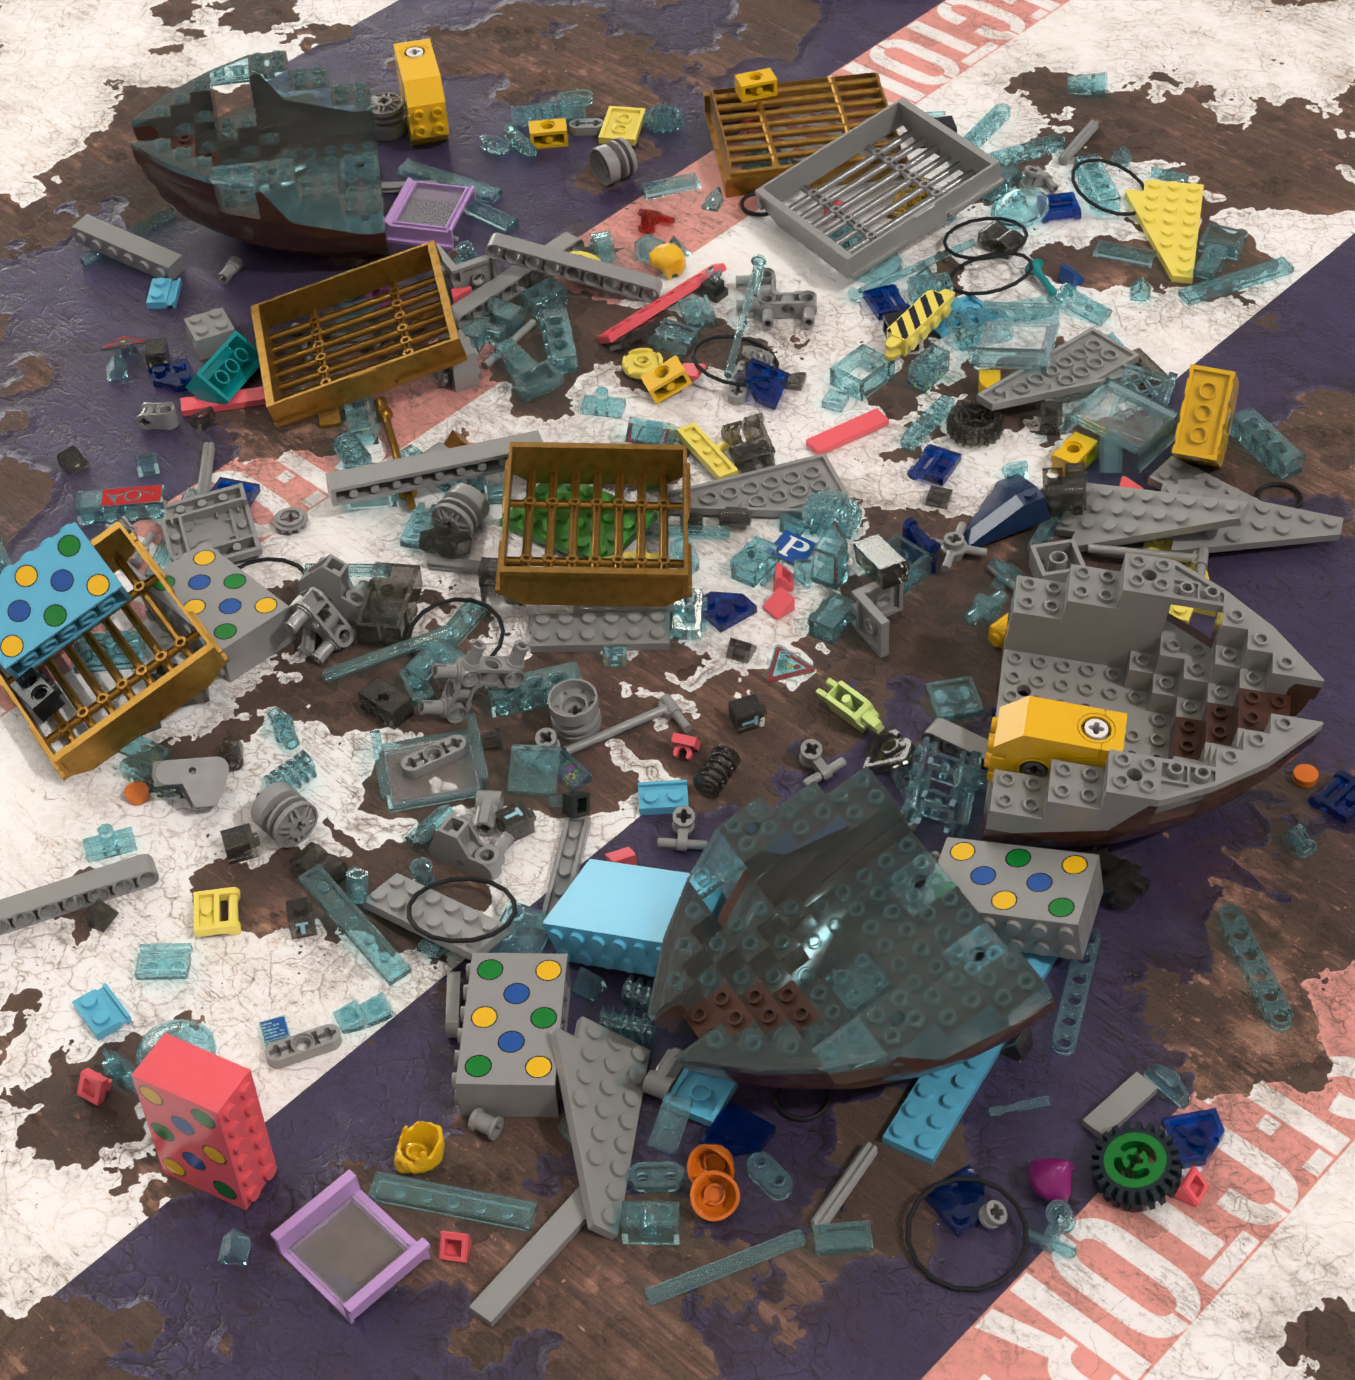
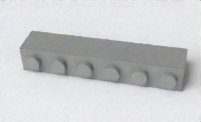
(127, 248)

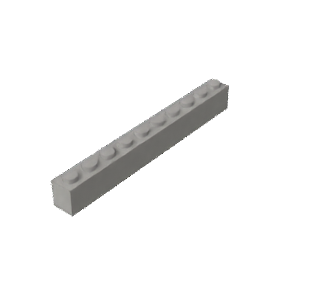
(422, 470)

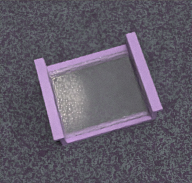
(427, 213)
(348, 1247)

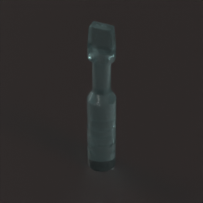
(1023, 1105)

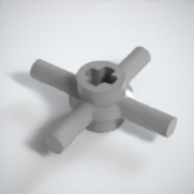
(954, 547)

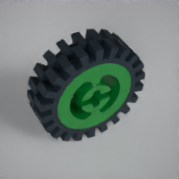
(1150, 1179)

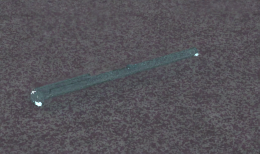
(759, 263)
(856, 294)

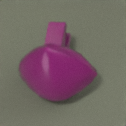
(1051, 1178)

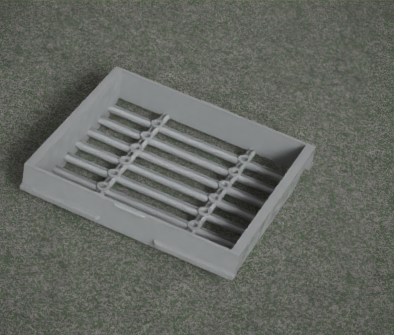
(979, 178)

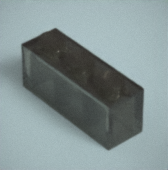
(881, 561)

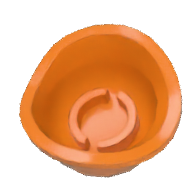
(707, 1158)
(714, 1195)

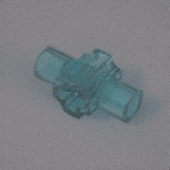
(986, 607)
(283, 728)
(357, 885)

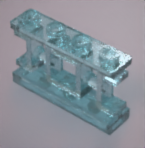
(921, 781)

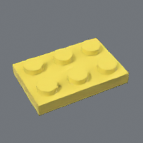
(622, 122)

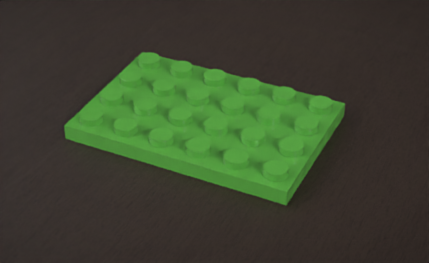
(584, 522)

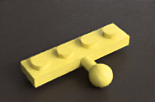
(708, 453)

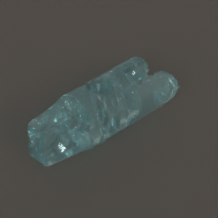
(519, 141)

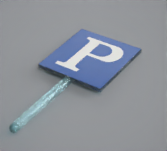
(791, 548)

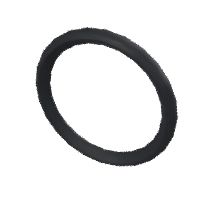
(750, 212)
(1283, 484)
(801, 1118)

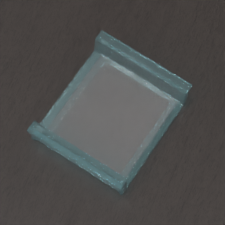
(1016, 336)
(1126, 420)
(446, 784)

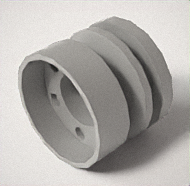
(388, 116)
(613, 161)
(460, 509)
(574, 710)
(284, 814)

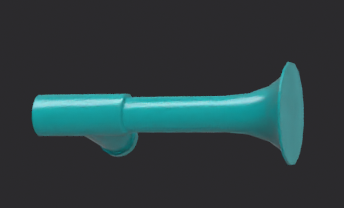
(1037, 271)

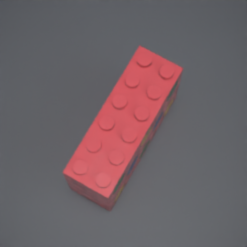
(205, 1120)

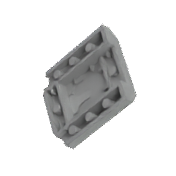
(215, 517)

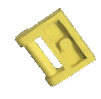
(208, 912)

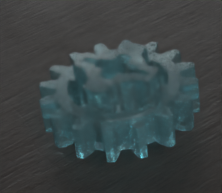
(664, 118)

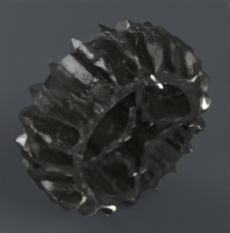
(974, 424)

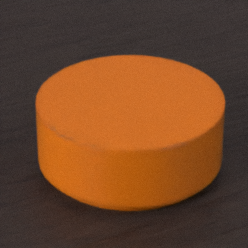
(1305, 775)
(137, 793)

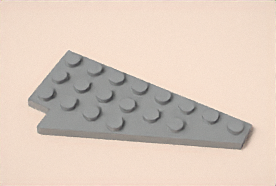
(1073, 369)
(766, 490)
(1136, 515)
(1263, 526)
(602, 1102)

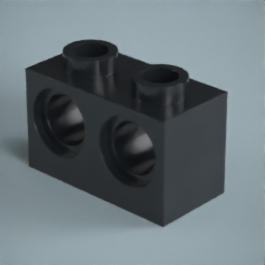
(38, 694)

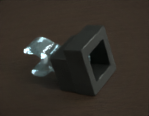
(714, 286)
(573, 803)

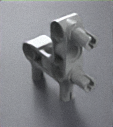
(775, 305)
(471, 673)

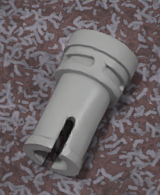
(232, 267)

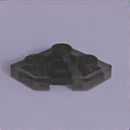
(642, 331)
(889, 751)

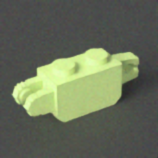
(851, 706)

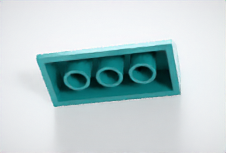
(225, 370)

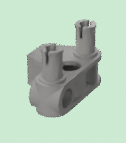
(332, 579)
(317, 613)
(199, 789)
(461, 848)

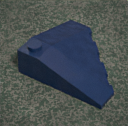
(1006, 510)

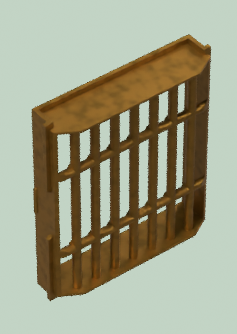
(791, 93)
(370, 379)
(580, 579)
(141, 710)

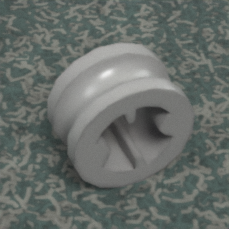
(988, 1219)

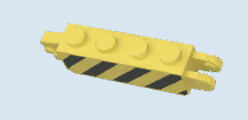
(917, 322)

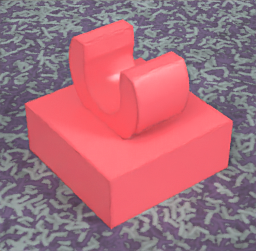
(685, 742)
(93, 1086)

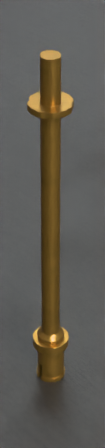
(384, 415)

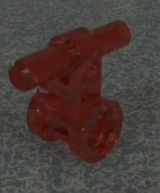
(650, 218)

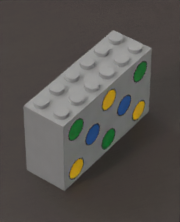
(229, 603)
(1029, 894)
(506, 1031)

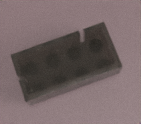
(389, 606)

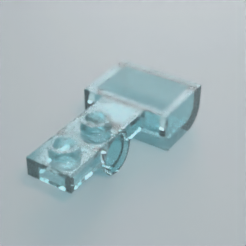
(1217, 245)
(528, 376)

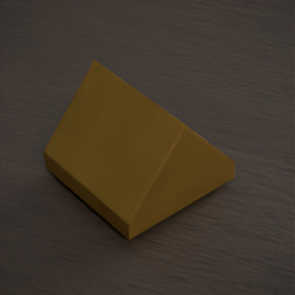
(330, 418)
(455, 439)

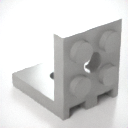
(464, 273)
(872, 613)

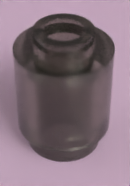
(735, 518)
(232, 751)

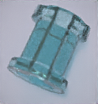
(1302, 842)
(420, 873)

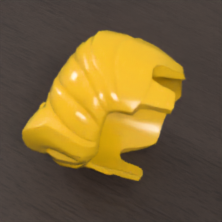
(668, 259)
(419, 1148)

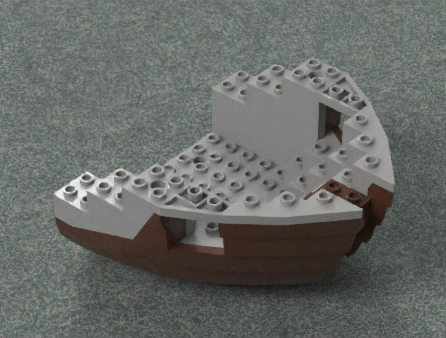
(1200, 709)

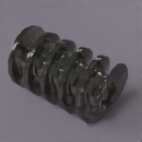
(716, 771)

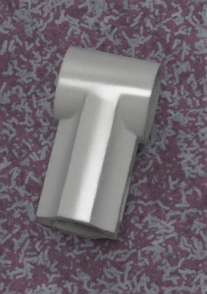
(486, 805)
(664, 1076)

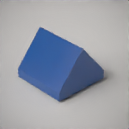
(1069, 275)

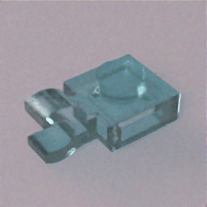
(496, 146)

